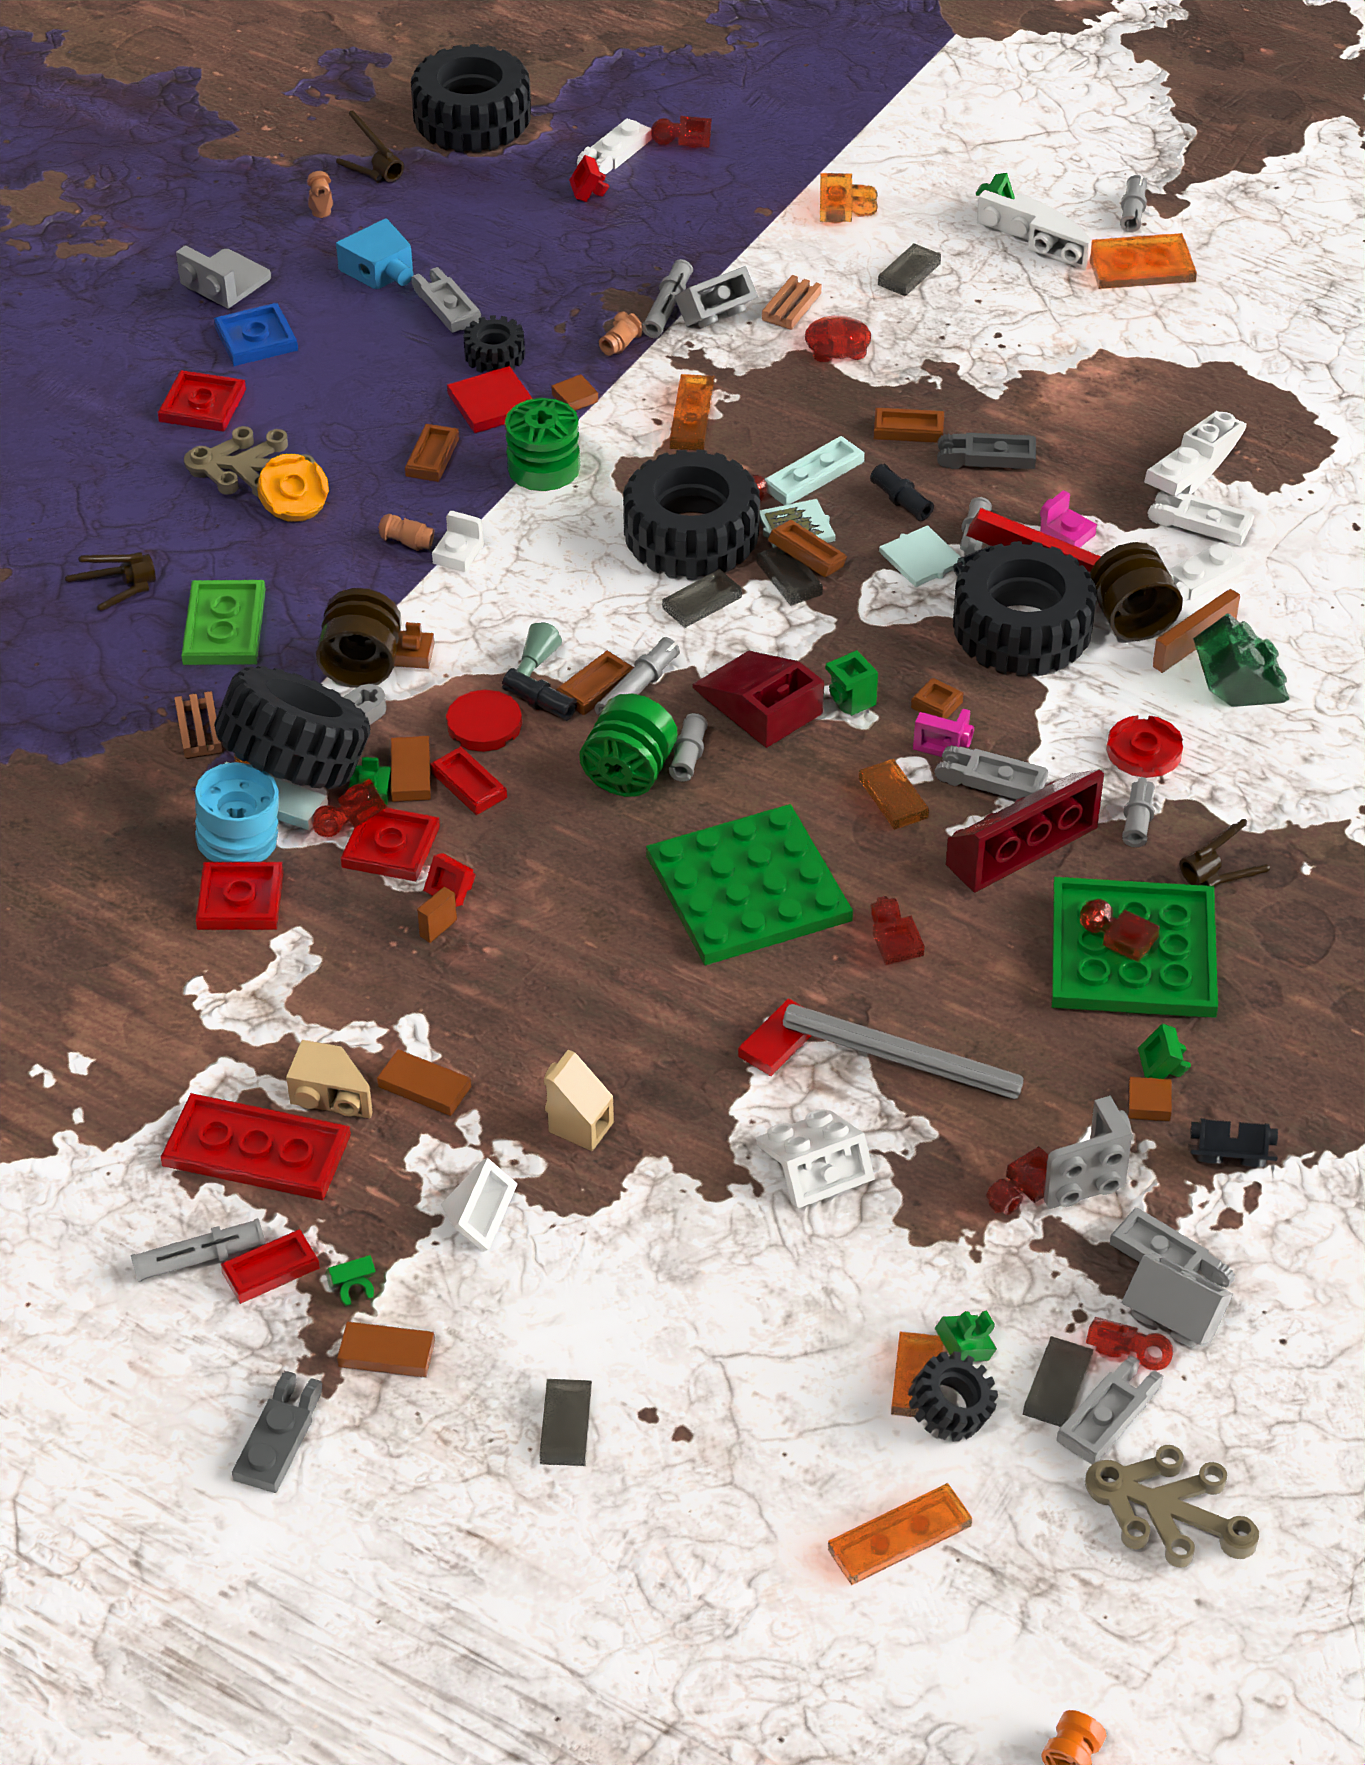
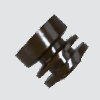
(1136, 591)
(358, 637)

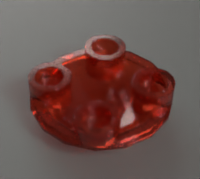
(838, 338)

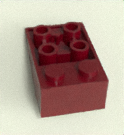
(764, 694)

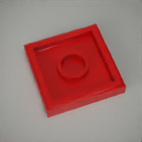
(488, 397)
(202, 400)
(391, 844)
(239, 896)

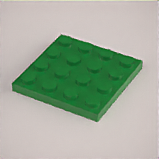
(748, 884)
(1170, 978)

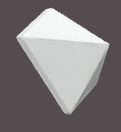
(480, 1203)

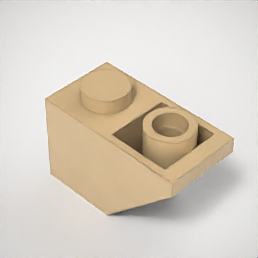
(328, 1080)
(577, 1102)

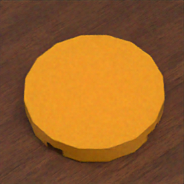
(292, 487)

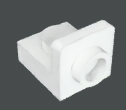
(460, 542)

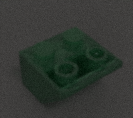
(1240, 664)

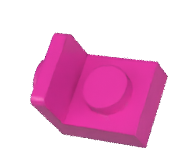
(1064, 523)
(935, 733)

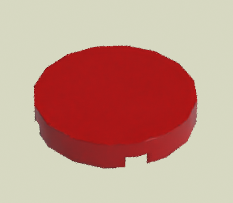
(484, 720)
(1145, 746)

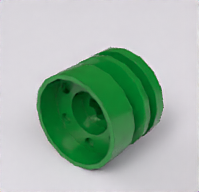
(542, 444)
(628, 745)

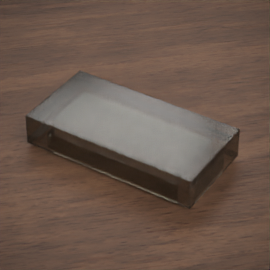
(909, 269)
(789, 576)
(702, 598)
(1058, 1381)
(566, 1422)

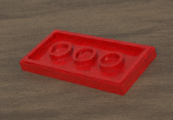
(256, 1146)

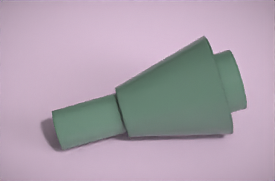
(539, 645)

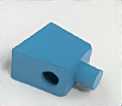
(376, 256)

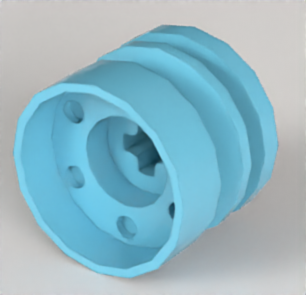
(236, 813)

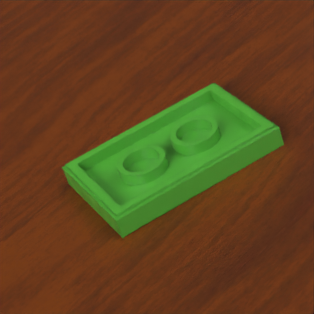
(223, 622)

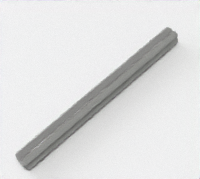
(903, 1051)

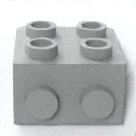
(223, 277)
(1093, 1164)

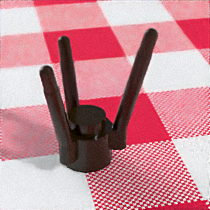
(384, 162)
(135, 570)
(1204, 863)

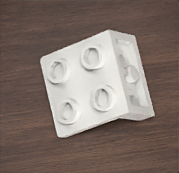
(819, 1156)

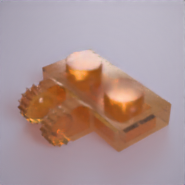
(842, 198)

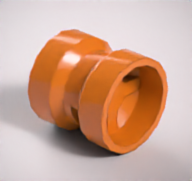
(1075, 1740)

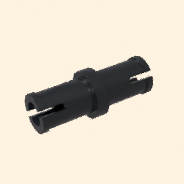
(902, 492)
(539, 694)

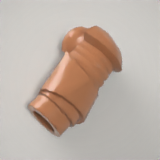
(320, 195)
(624, 331)
(408, 532)

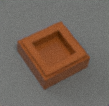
(575, 392)
(937, 699)
(437, 914)
(1149, 1098)

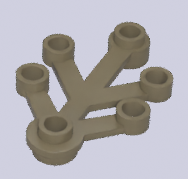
(207, 461)
(1166, 1503)

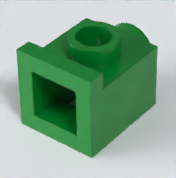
(853, 683)

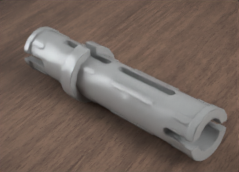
(665, 301)
(647, 669)
(248, 1236)

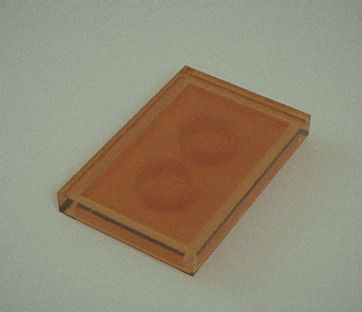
(1141, 261)

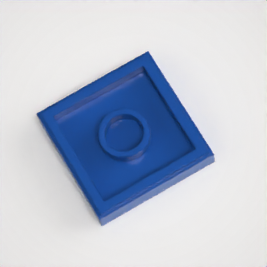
(255, 334)

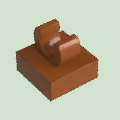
(414, 647)

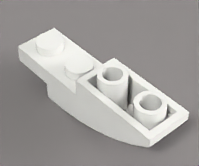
(1043, 226)
(1198, 456)

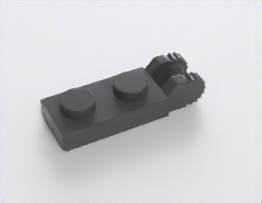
(987, 450)
(277, 1435)

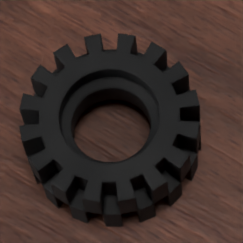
(494, 344)
(939, 1411)

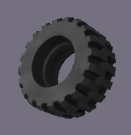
(471, 98)
(694, 543)
(1021, 639)
(292, 727)

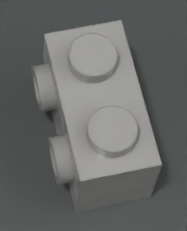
(715, 296)
(1176, 1299)

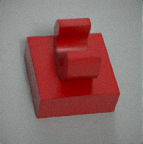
(588, 179)
(449, 874)

